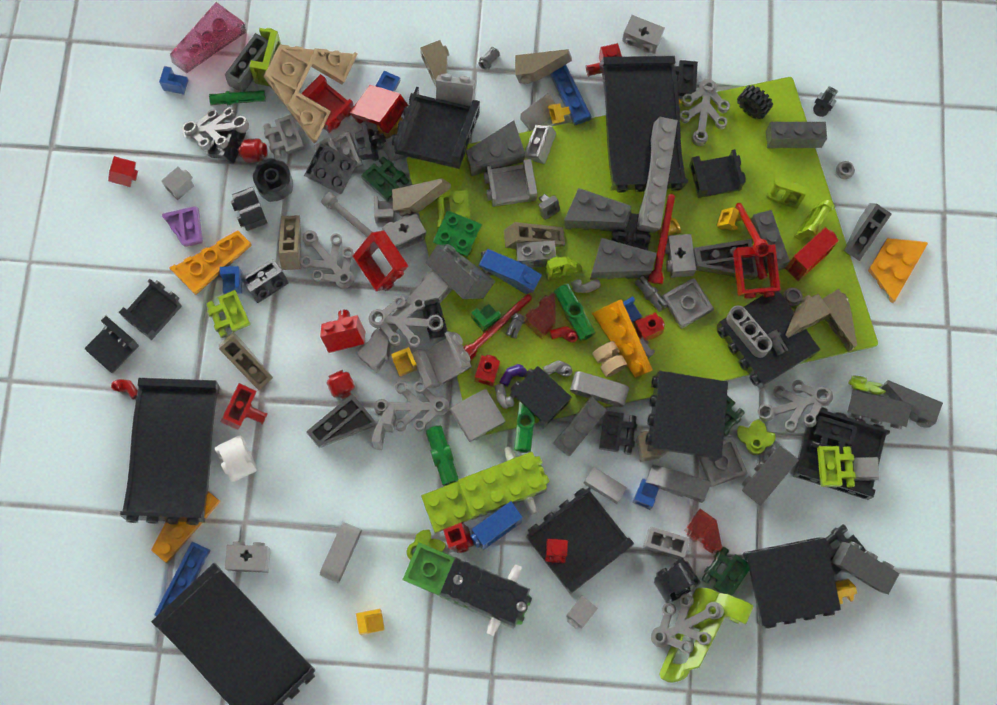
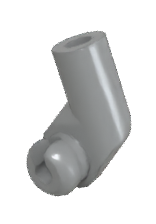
(585, 288)
(558, 367)
(504, 401)

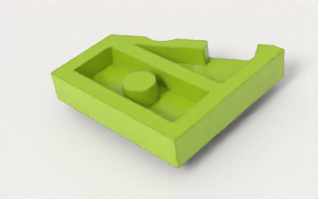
(561, 267)

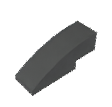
(678, 483)

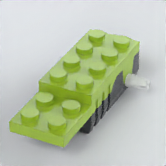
(487, 491)

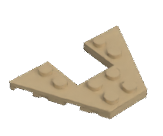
(288, 73)

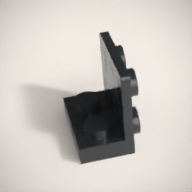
(330, 168)
(111, 346)

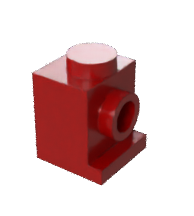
(556, 550)

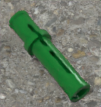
(237, 97)

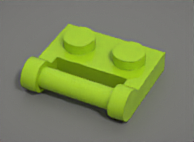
(793, 193)
(458, 204)
(814, 220)

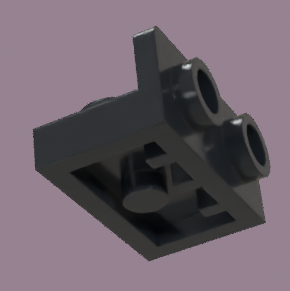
(231, 151)
(265, 281)

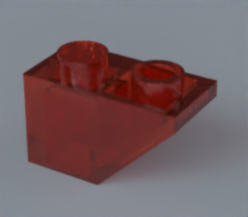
(543, 317)
(704, 529)

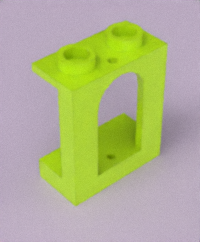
(259, 68)

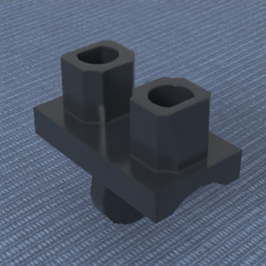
(825, 102)
(373, 143)
(435, 309)

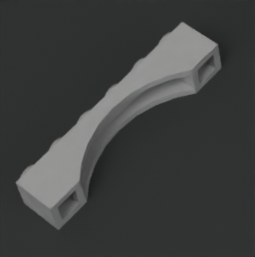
(661, 154)
(377, 349)

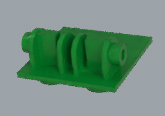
(457, 232)

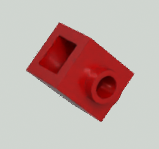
(122, 171)
(649, 326)
(487, 370)
(458, 538)

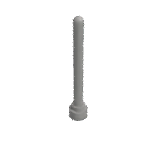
(330, 201)

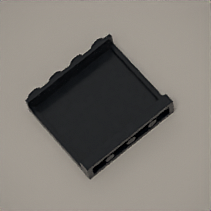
(435, 130)
(771, 315)
(687, 415)
(867, 444)
(591, 538)
(793, 581)

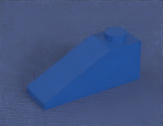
(510, 271)

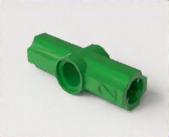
(579, 322)
(524, 434)
(441, 455)

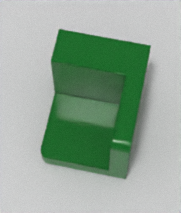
(485, 317)

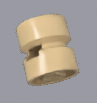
(609, 358)

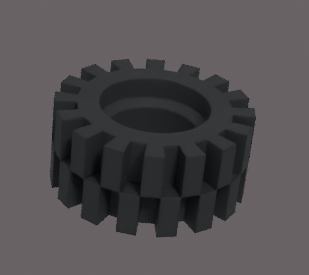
(755, 102)

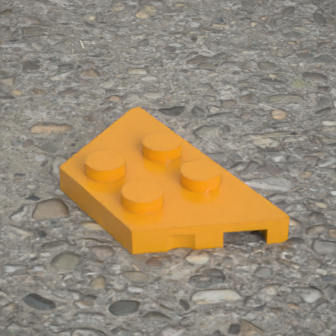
(895, 264)

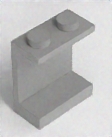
(455, 89)
(442, 360)

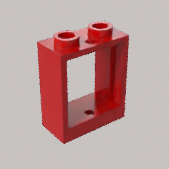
(745, 252)
(812, 254)
(364, 259)

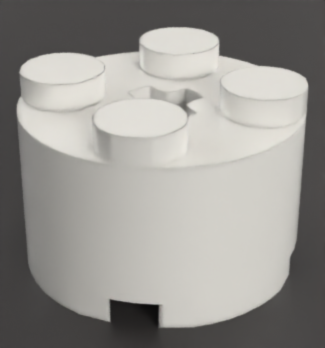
(236, 458)

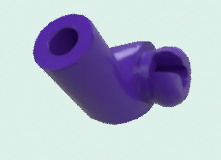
(512, 371)

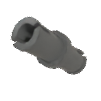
(651, 294)

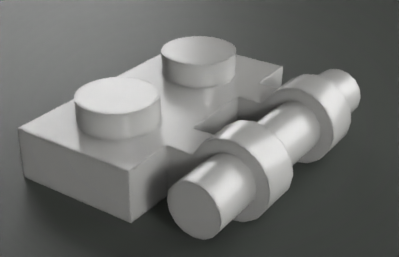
(289, 134)

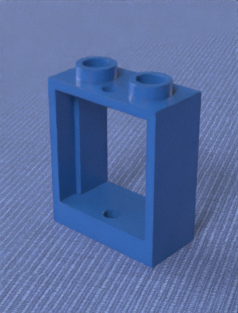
(496, 526)

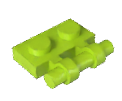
(233, 311)
(830, 466)

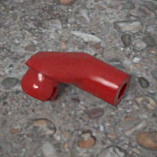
(564, 332)

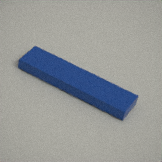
(570, 95)
(185, 574)

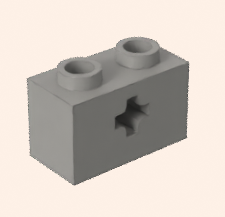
(643, 34)
(405, 231)
(683, 246)
(535, 253)
(666, 543)
(236, 562)

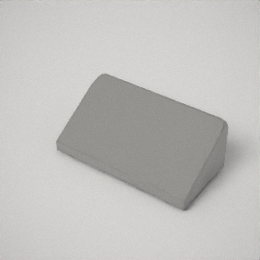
(537, 113)
(540, 143)
(605, 485)

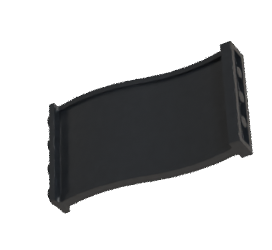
(635, 97)
(170, 451)
(233, 642)

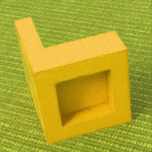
(404, 361)
(370, 621)

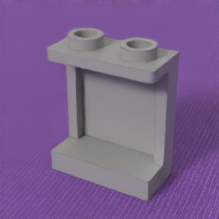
(511, 184)

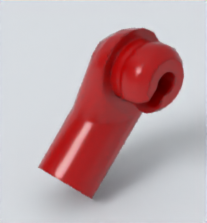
(762, 274)
(125, 386)

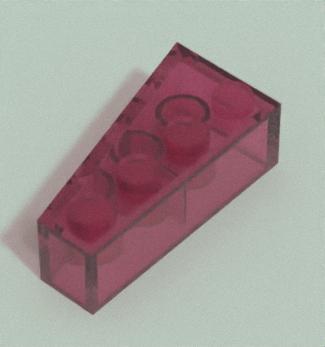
(207, 38)

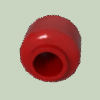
(253, 150)
(340, 384)

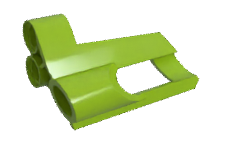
(734, 610)

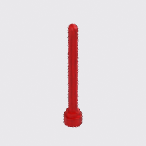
(760, 245)
(657, 276)
(471, 349)

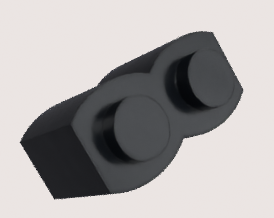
(249, 209)

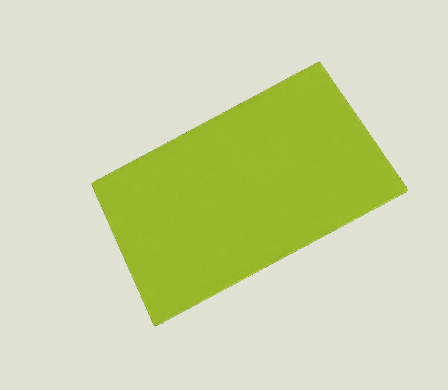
(581, 161)

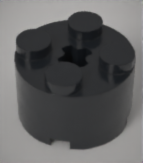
(273, 189)
(676, 580)

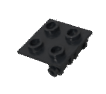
(631, 236)

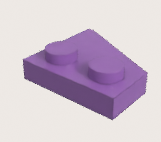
(185, 225)

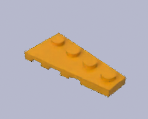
(205, 266)
(619, 328)
(175, 536)

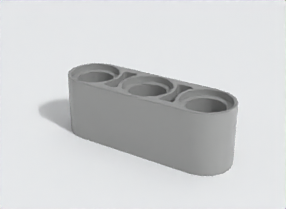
(750, 341)
(599, 389)
(340, 552)

